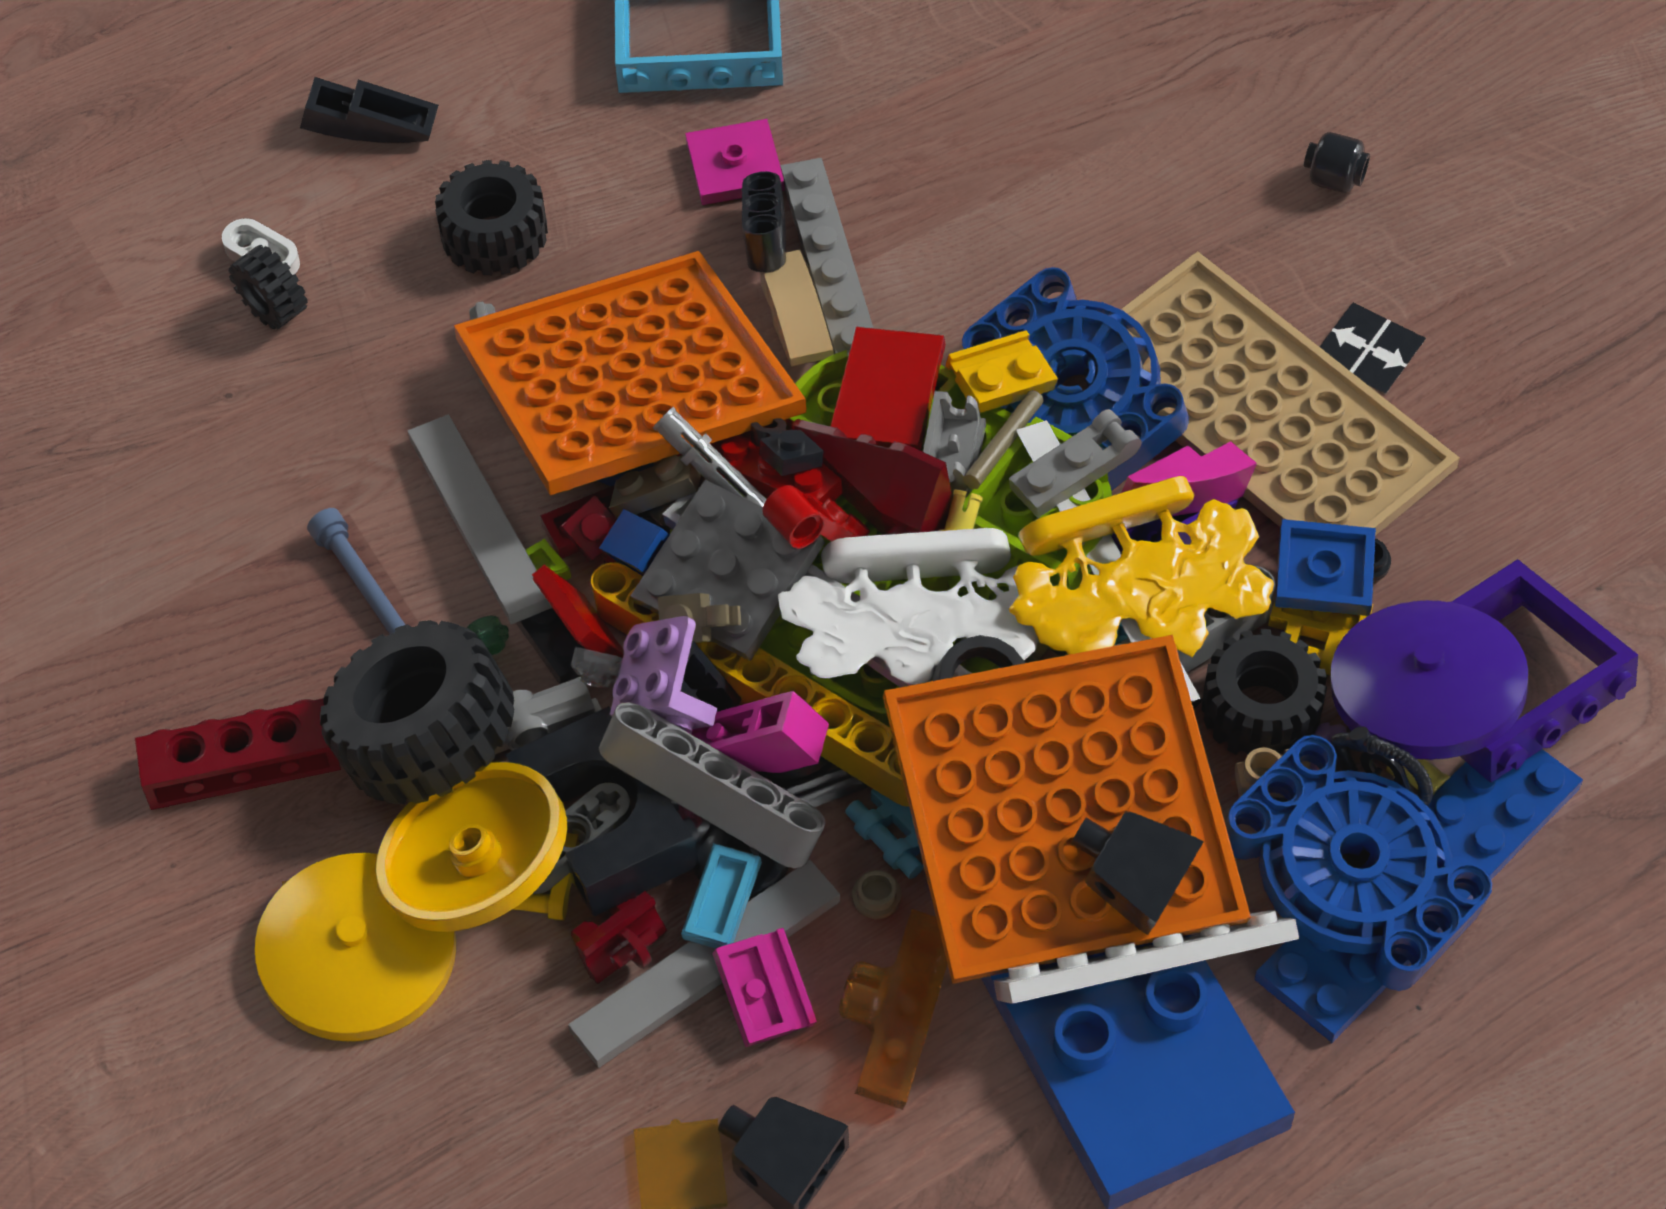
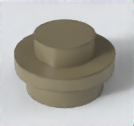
(876, 894)

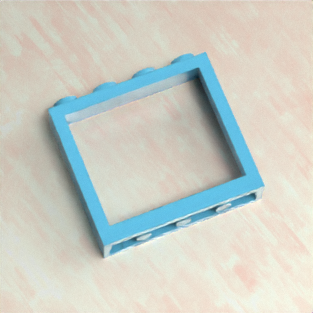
(697, 70)

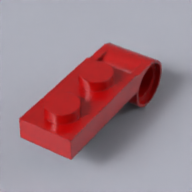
(804, 518)

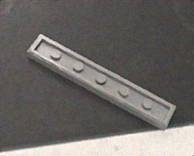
(479, 518)
(692, 970)

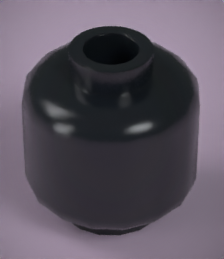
(1337, 162)

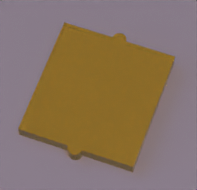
(680, 1166)

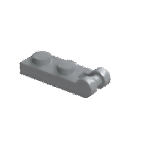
(1074, 464)

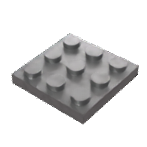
(732, 555)

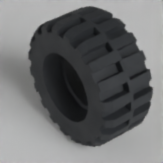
(417, 712)

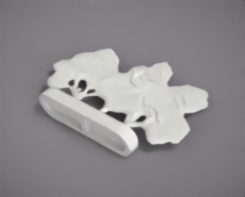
(907, 622)

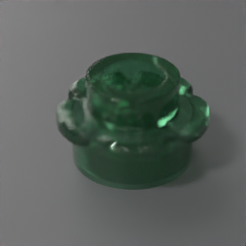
(491, 632)

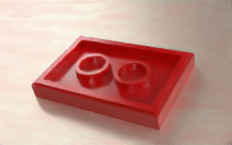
(889, 386)

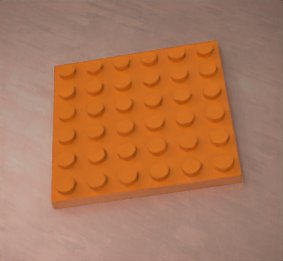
(607, 360)
(1013, 766)

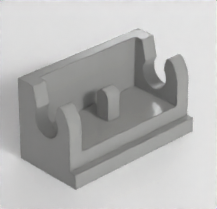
(955, 437)

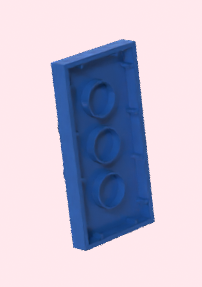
(1148, 1076)

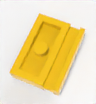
(1001, 371)

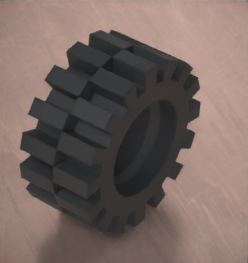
(268, 287)

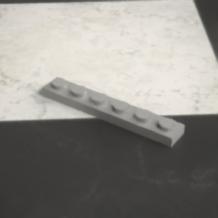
(826, 251)

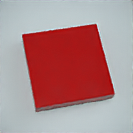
(576, 613)

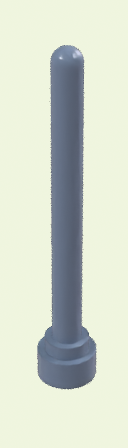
(330, 531)

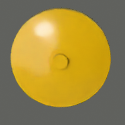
(473, 849)
(343, 957)

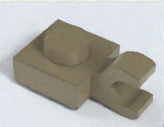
(698, 608)

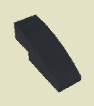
(367, 113)

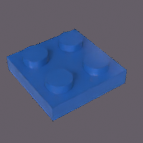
(1325, 567)

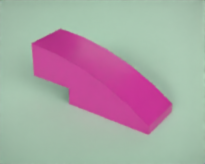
(1216, 475)

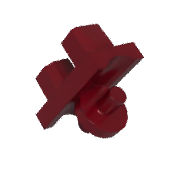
(620, 938)

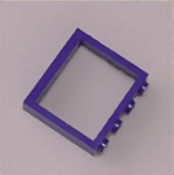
(1575, 704)

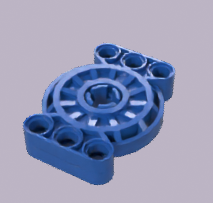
(1096, 343)
(1348, 906)

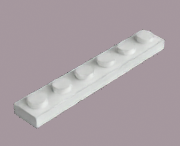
(1126, 961)

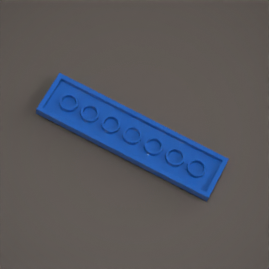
(1483, 827)

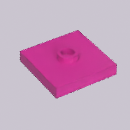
(728, 155)

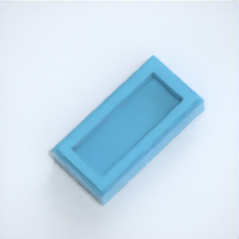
(721, 897)

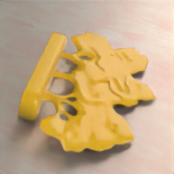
(1156, 584)

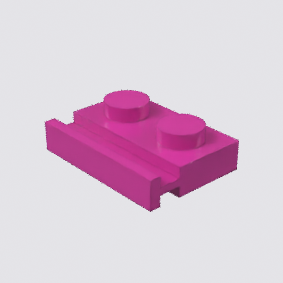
(764, 987)

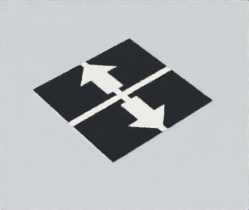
(1371, 346)

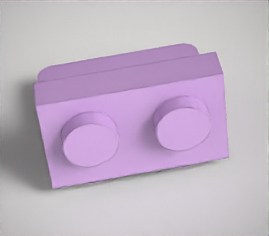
(655, 671)

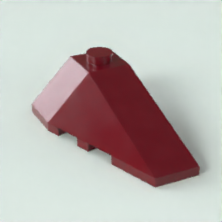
(891, 486)

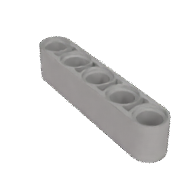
(712, 785)

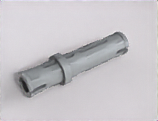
(673, 425)

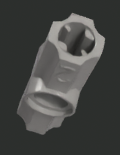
(546, 712)

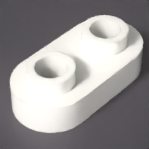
(252, 233)

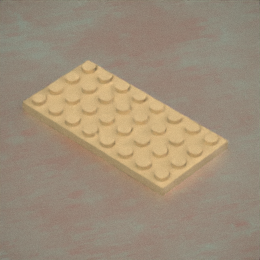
(1314, 428)

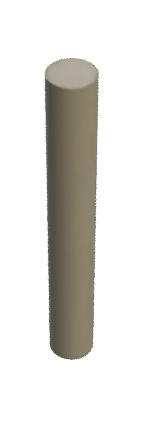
(1003, 440)

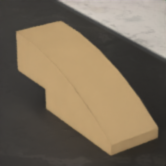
(796, 311)

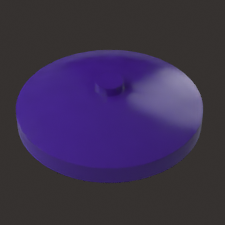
(1430, 678)

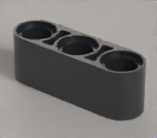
(763, 221)

